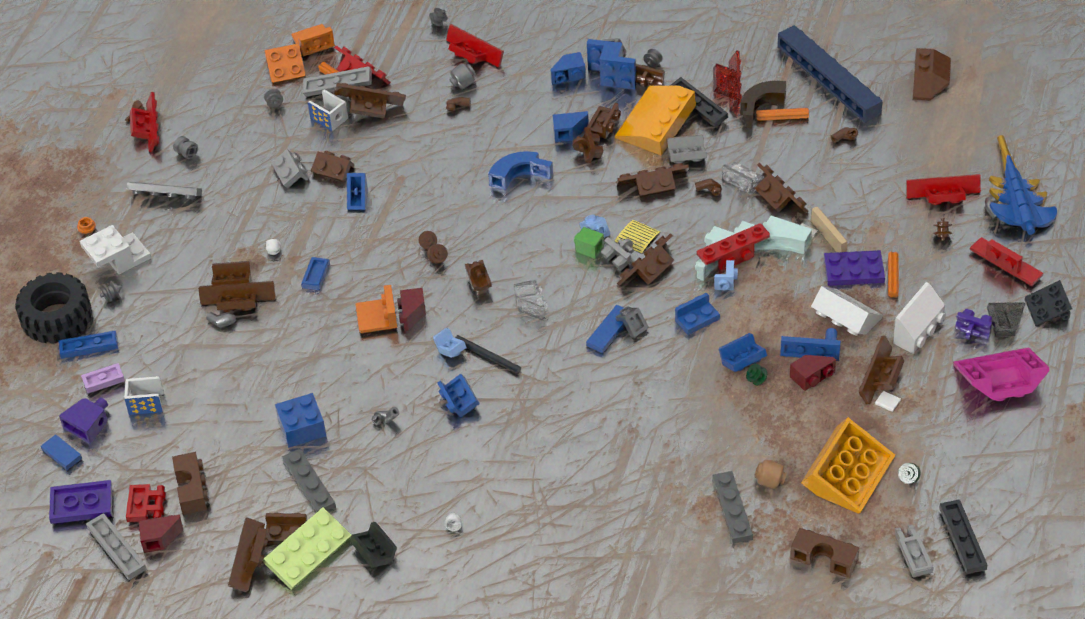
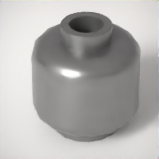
(462, 76)

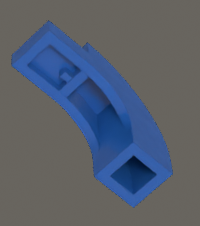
(516, 165)

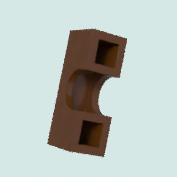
(187, 470)
(810, 545)

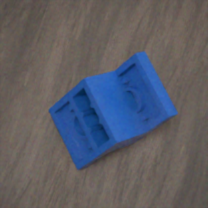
(613, 67)

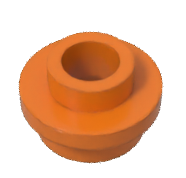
(86, 225)

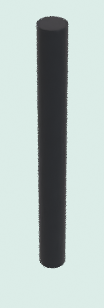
(490, 355)

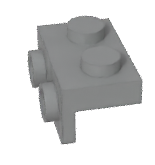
(686, 148)
(289, 168)

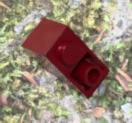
(412, 307)
(811, 370)
(159, 532)

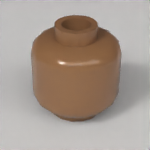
(770, 474)

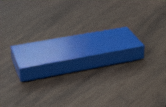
(606, 331)
(88, 344)

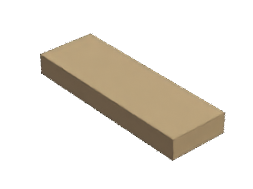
(828, 230)

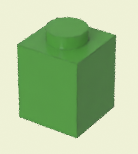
(589, 242)

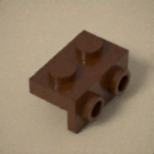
(604, 120)
(331, 166)
(231, 273)

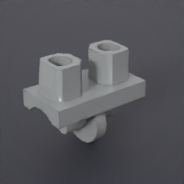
(621, 250)

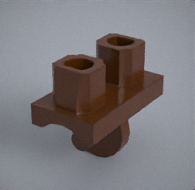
(649, 76)
(588, 145)
(478, 277)

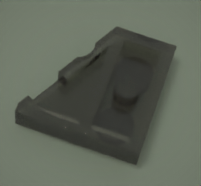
(1005, 317)

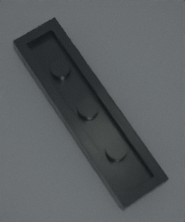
(704, 106)
(963, 536)

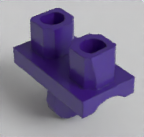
(972, 325)

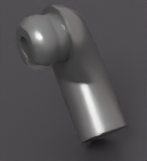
(988, 200)
(221, 320)
(385, 416)

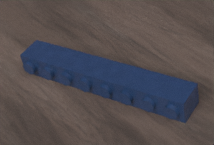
(830, 73)

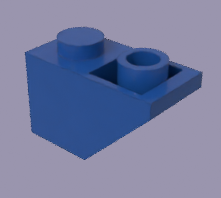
(568, 68)
(569, 125)

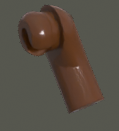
(458, 101)
(844, 133)
(709, 184)

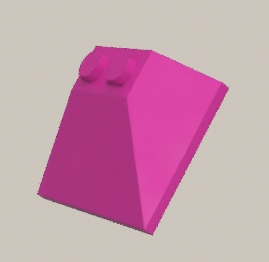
(1004, 373)

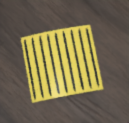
(639, 234)

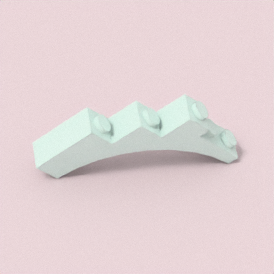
(783, 236)

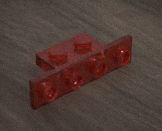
(727, 80)

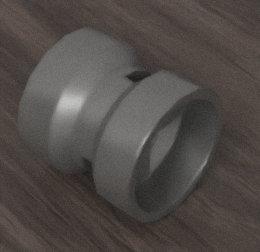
(185, 147)

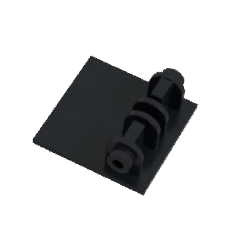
(1049, 303)

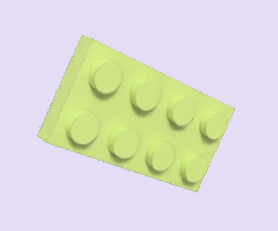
(307, 548)

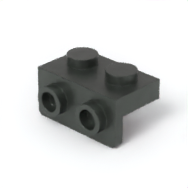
(374, 546)

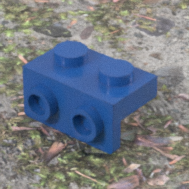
(741, 353)
(458, 395)

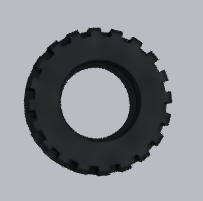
(49, 291)

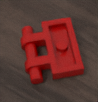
(139, 500)

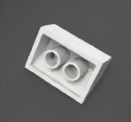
(845, 311)
(919, 319)

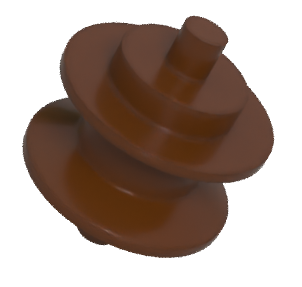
(943, 229)
(427, 239)
(437, 253)

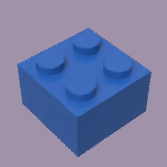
(300, 420)

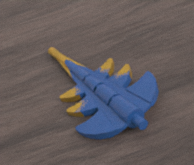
(1020, 201)

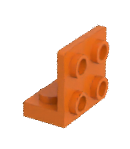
(314, 39)
(285, 63)
(377, 314)

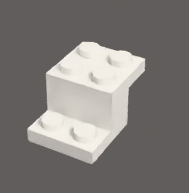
(111, 247)

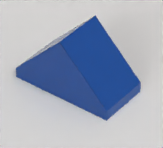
(356, 191)

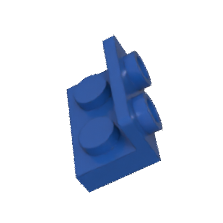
(696, 314)

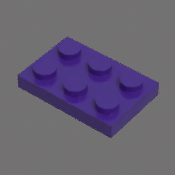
(854, 268)
(80, 501)

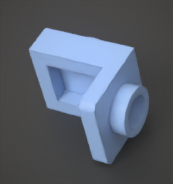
(596, 223)
(726, 281)
(448, 344)

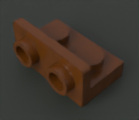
(282, 525)

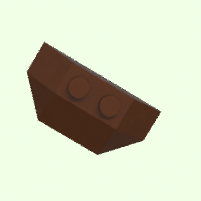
(930, 73)

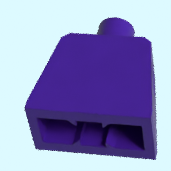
(85, 418)

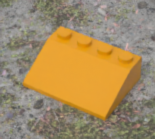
(657, 117)
(848, 467)

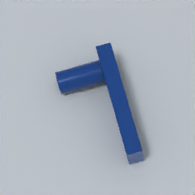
(810, 346)

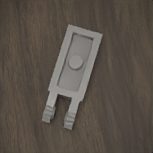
(914, 552)

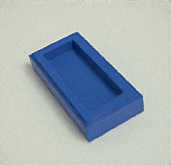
(315, 273)
(61, 452)

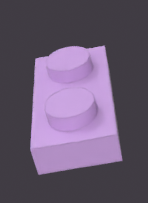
(102, 378)

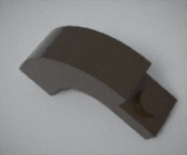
(759, 96)

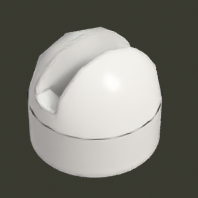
(273, 246)
(456, 525)

